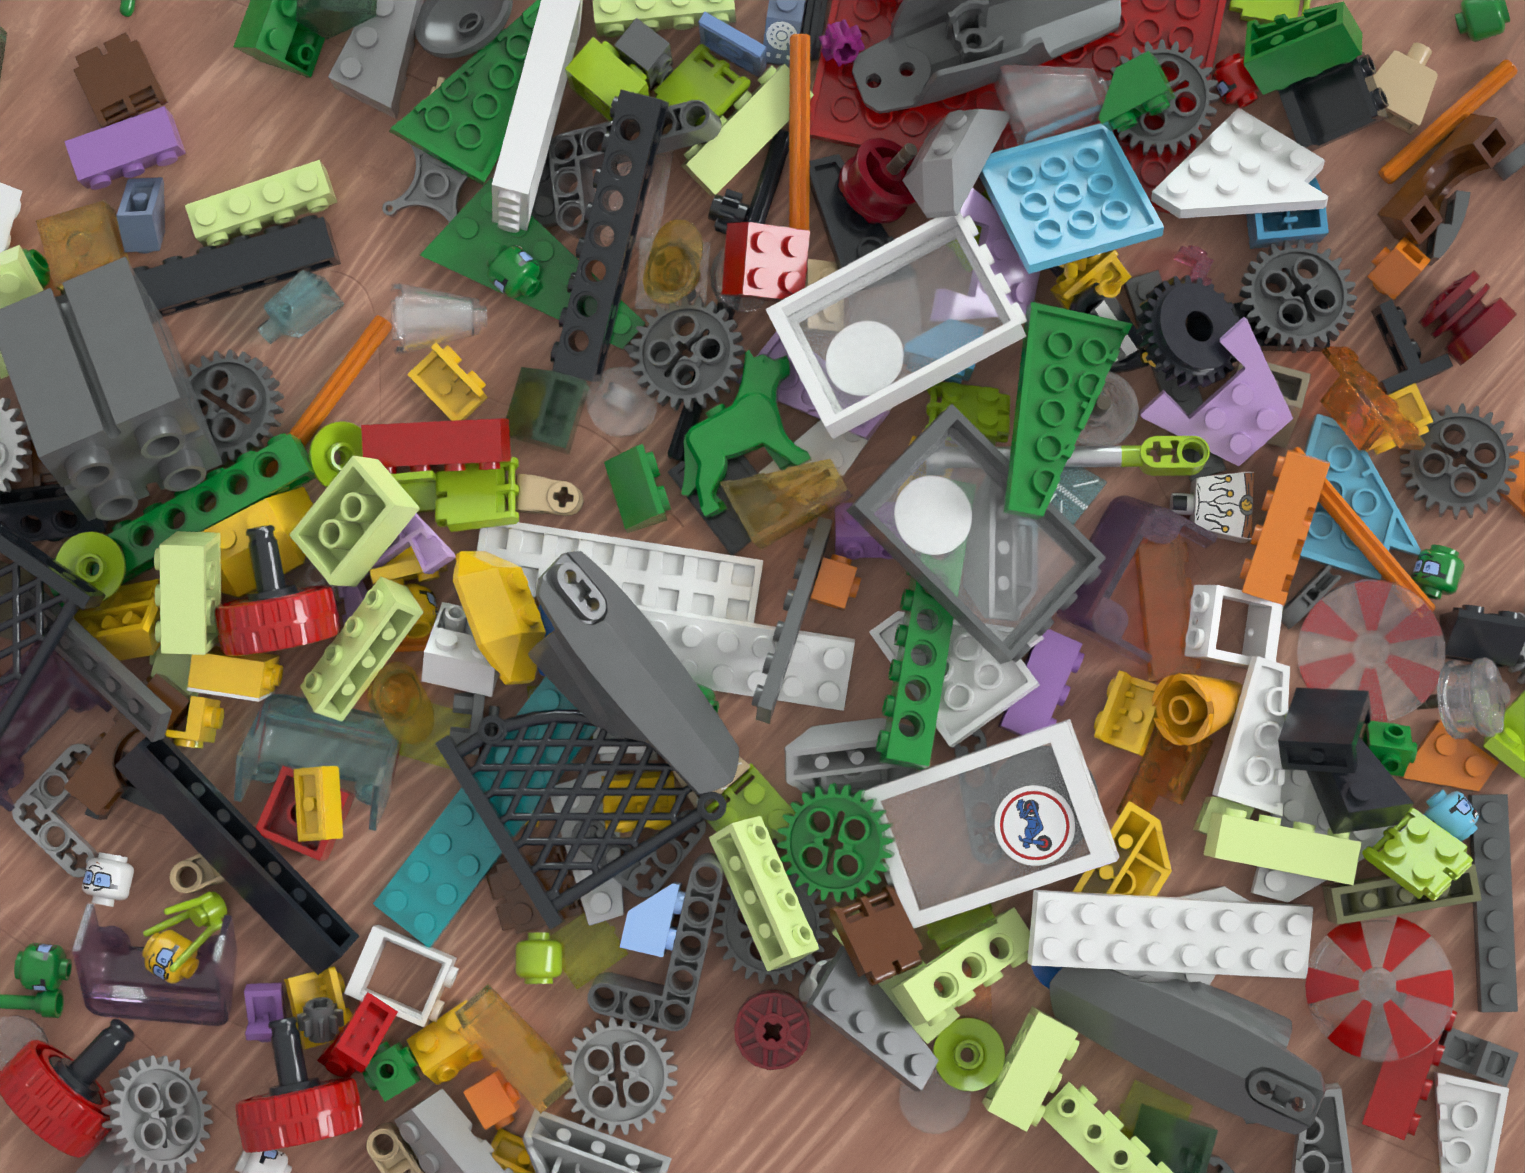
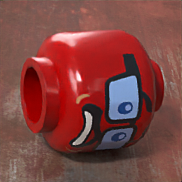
(1235, 82)

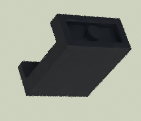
(1334, 103)
(1324, 729)

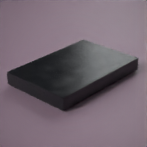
(727, 524)

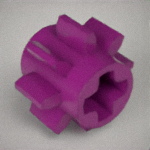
(841, 42)

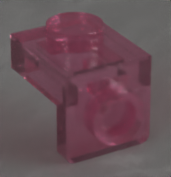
(1198, 260)

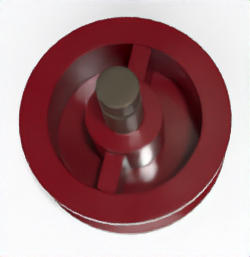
(874, 180)

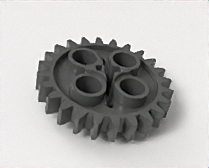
(1176, 124)
(1327, 284)
(710, 373)
(245, 379)
(1478, 435)
(740, 947)

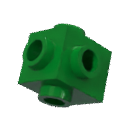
(1391, 745)
(390, 1083)

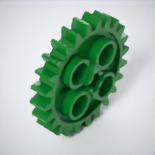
(866, 850)

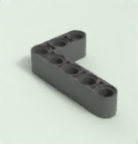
(587, 158)
(682, 958)

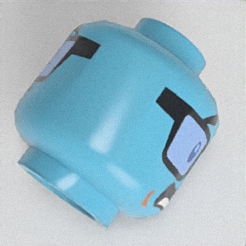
(1452, 813)

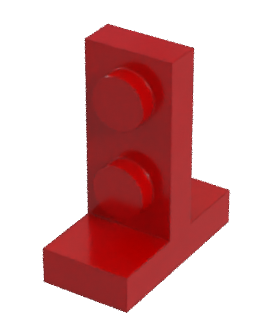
(359, 1037)

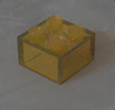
(80, 241)

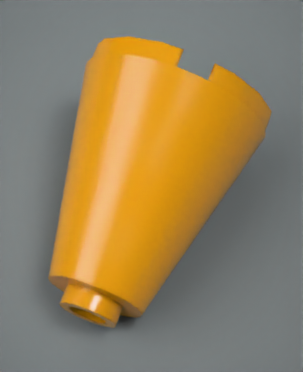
(1194, 706)

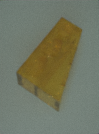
(786, 499)
(513, 1048)

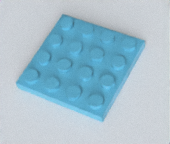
(1069, 198)

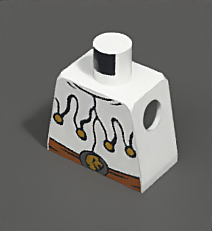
(1220, 505)

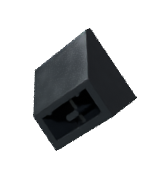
(1475, 635)

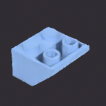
(650, 923)

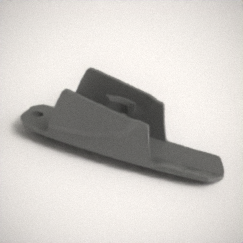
(965, 43)
(627, 675)
(1196, 1041)

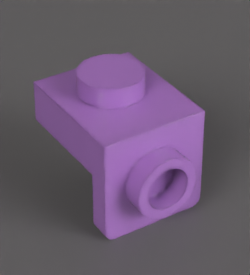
(263, 1004)

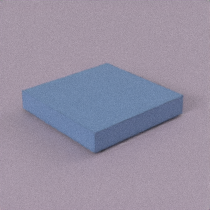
(732, 44)

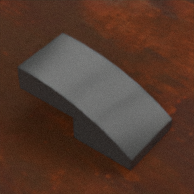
(1446, 232)
(1478, 1056)

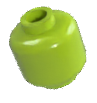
(538, 959)

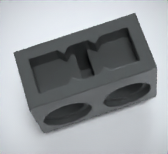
(647, 51)

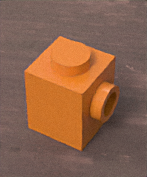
(1397, 267)
(835, 582)
(493, 1100)

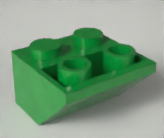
(277, 39)
(1135, 90)
(635, 488)

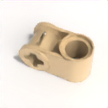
(541, 495)
(205, 872)
(394, 1160)

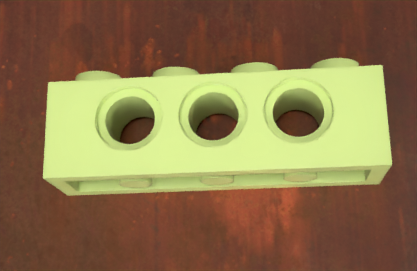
(917, 991)

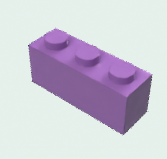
(125, 148)
(1051, 665)

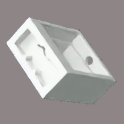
(1260, 632)
(368, 961)

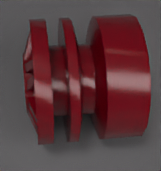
(1467, 317)
(772, 1007)

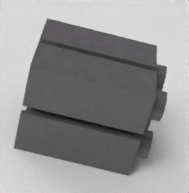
(105, 392)

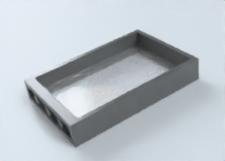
(948, 529)

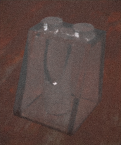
(1049, 99)

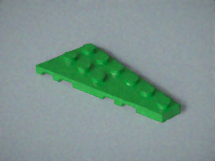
(471, 109)
(473, 238)
(1057, 389)

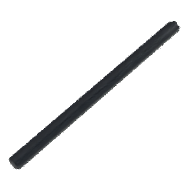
(756, 214)

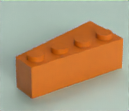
(1285, 526)

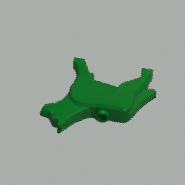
(739, 430)

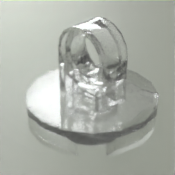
(620, 404)

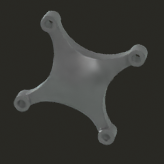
(433, 187)

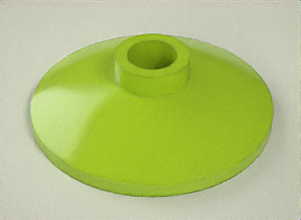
(332, 438)
(89, 548)
(986, 1050)

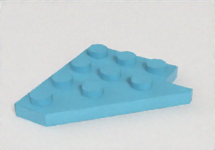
(1363, 489)

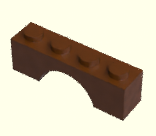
(1469, 149)
(97, 779)

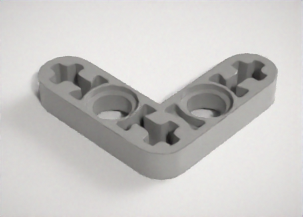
(47, 807)

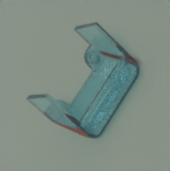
(296, 736)

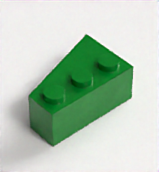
(1300, 46)

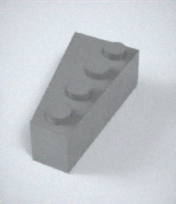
(378, 56)
(444, 1138)
(1325, 1143)

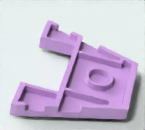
(1006, 258)
(1240, 413)
(427, 546)

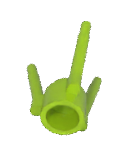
(203, 911)

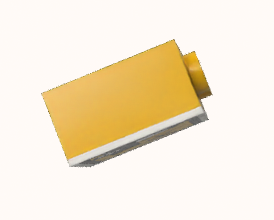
(239, 677)

